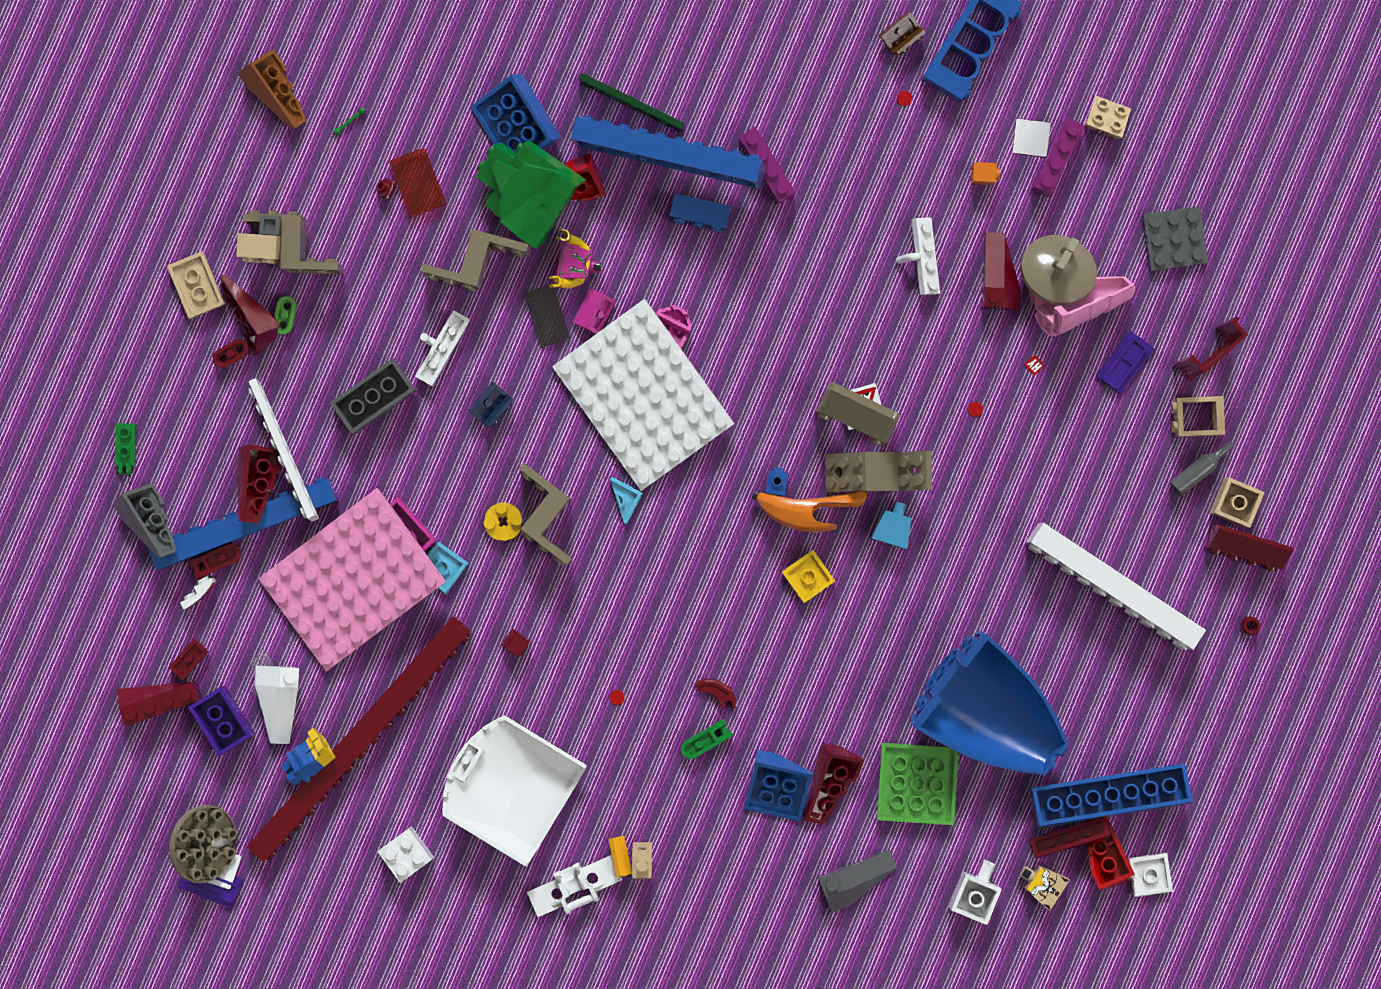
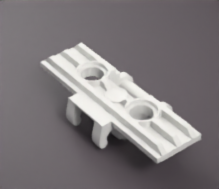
(570, 881)

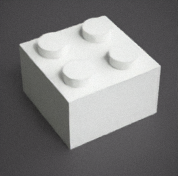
(405, 854)

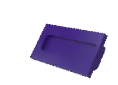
(1125, 362)
(213, 892)

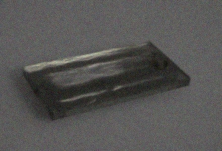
(547, 316)

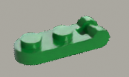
(705, 740)

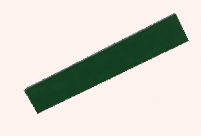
(631, 102)

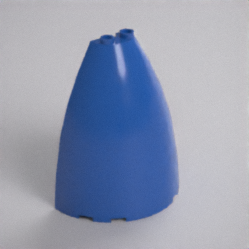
(990, 709)

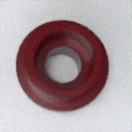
(1256, 625)

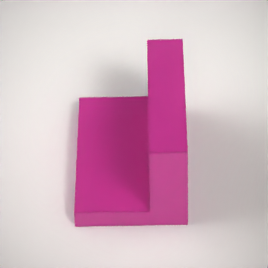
(594, 311)

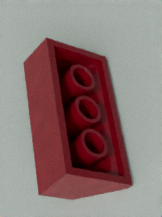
(1248, 547)

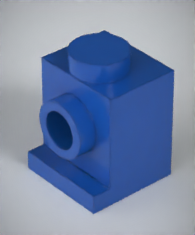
(772, 488)

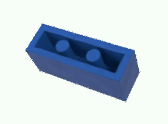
(699, 213)

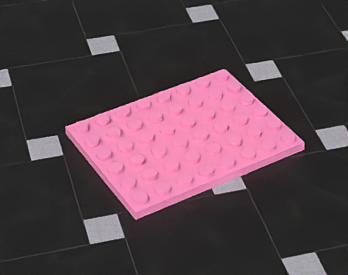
(352, 579)

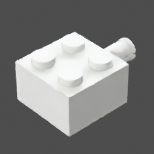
(976, 895)

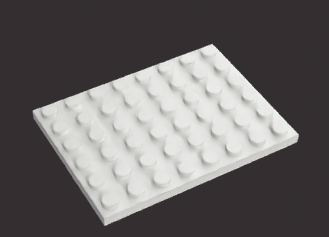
(643, 394)

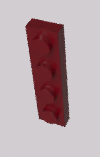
(1070, 837)

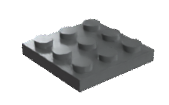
(1175, 238)

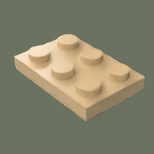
(196, 285)

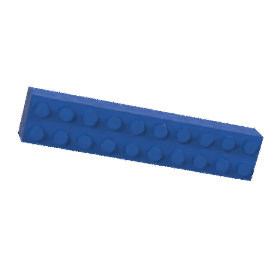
(669, 152)

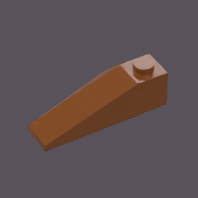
(269, 83)

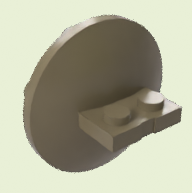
(1058, 270)
(203, 843)

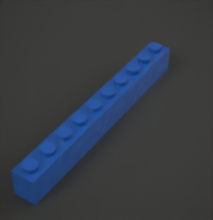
(230, 529)

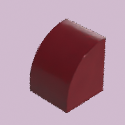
(516, 642)

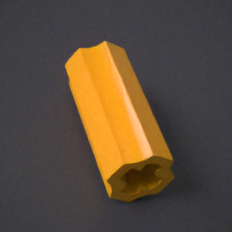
(620, 856)

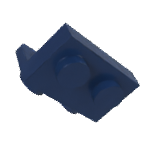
(491, 405)

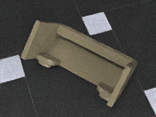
(857, 413)

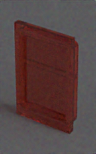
(418, 182)

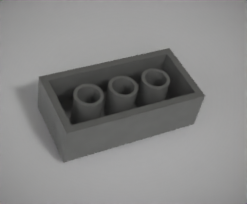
(373, 396)

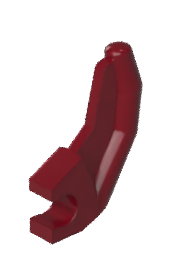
(718, 689)

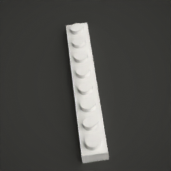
(285, 458)

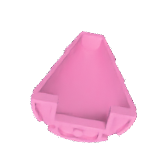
(1104, 297)

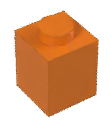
(984, 173)

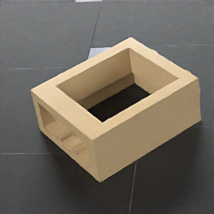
(1217, 415)

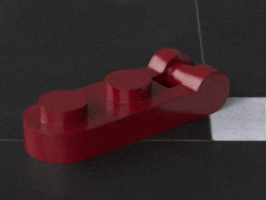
(215, 560)

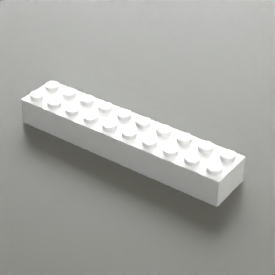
(1115, 586)

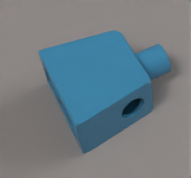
(893, 527)

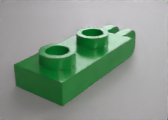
(125, 447)

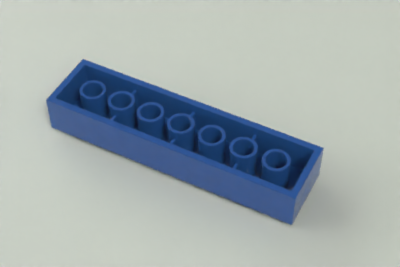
(1111, 795)

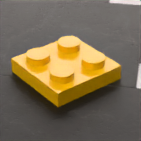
(808, 576)

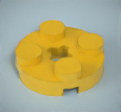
(492, 521)

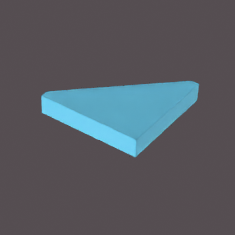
(626, 498)

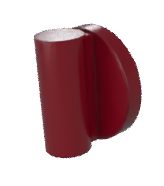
(385, 188)

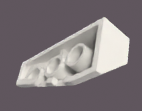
(277, 696)

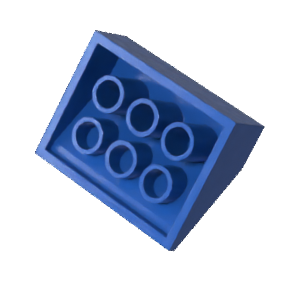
(515, 115)

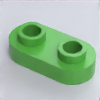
(285, 315)

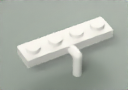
(924, 256)
(441, 347)

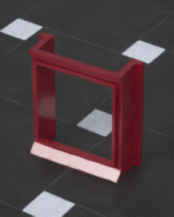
(1232, 333)

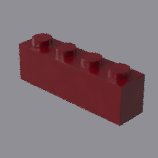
(149, 701)

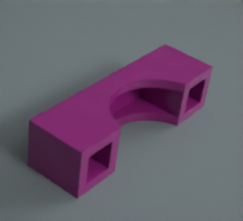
(1058, 157)
(774, 176)

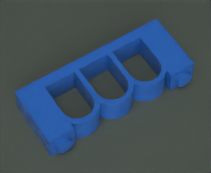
(950, 82)

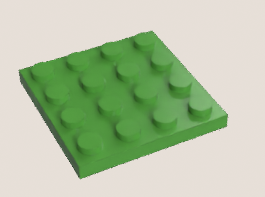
(917, 783)

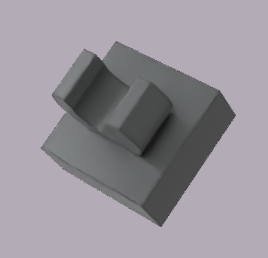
(270, 225)

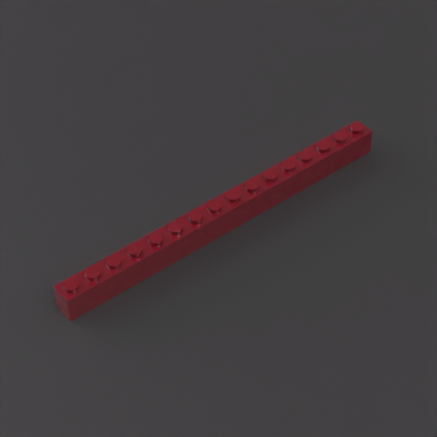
(363, 734)

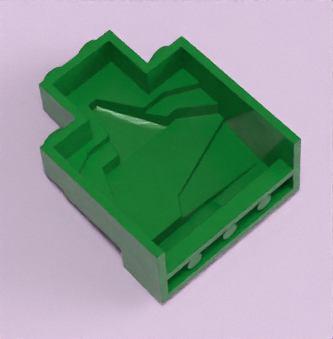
(527, 188)

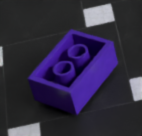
(221, 720)

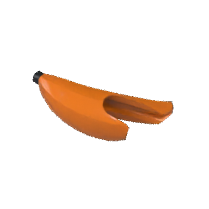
(799, 513)

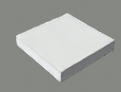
(1151, 874)

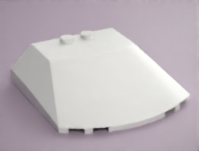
(509, 787)

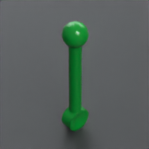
(337, 131)

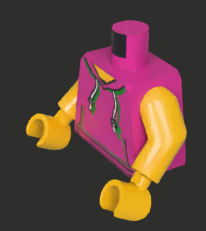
(574, 262)

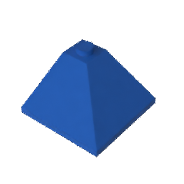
(777, 786)

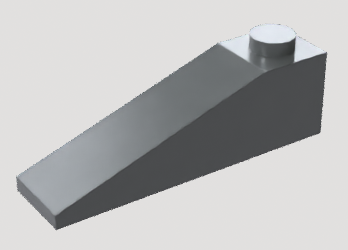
(144, 515)
(852, 881)

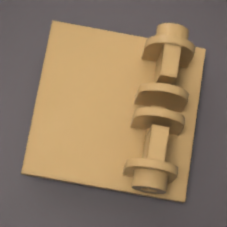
(1108, 117)

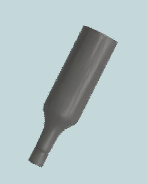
(1198, 470)

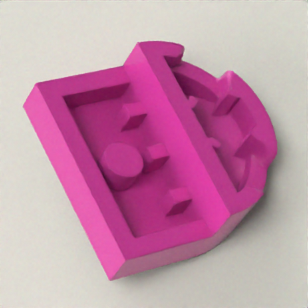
(676, 322)

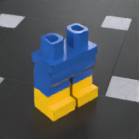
(308, 758)

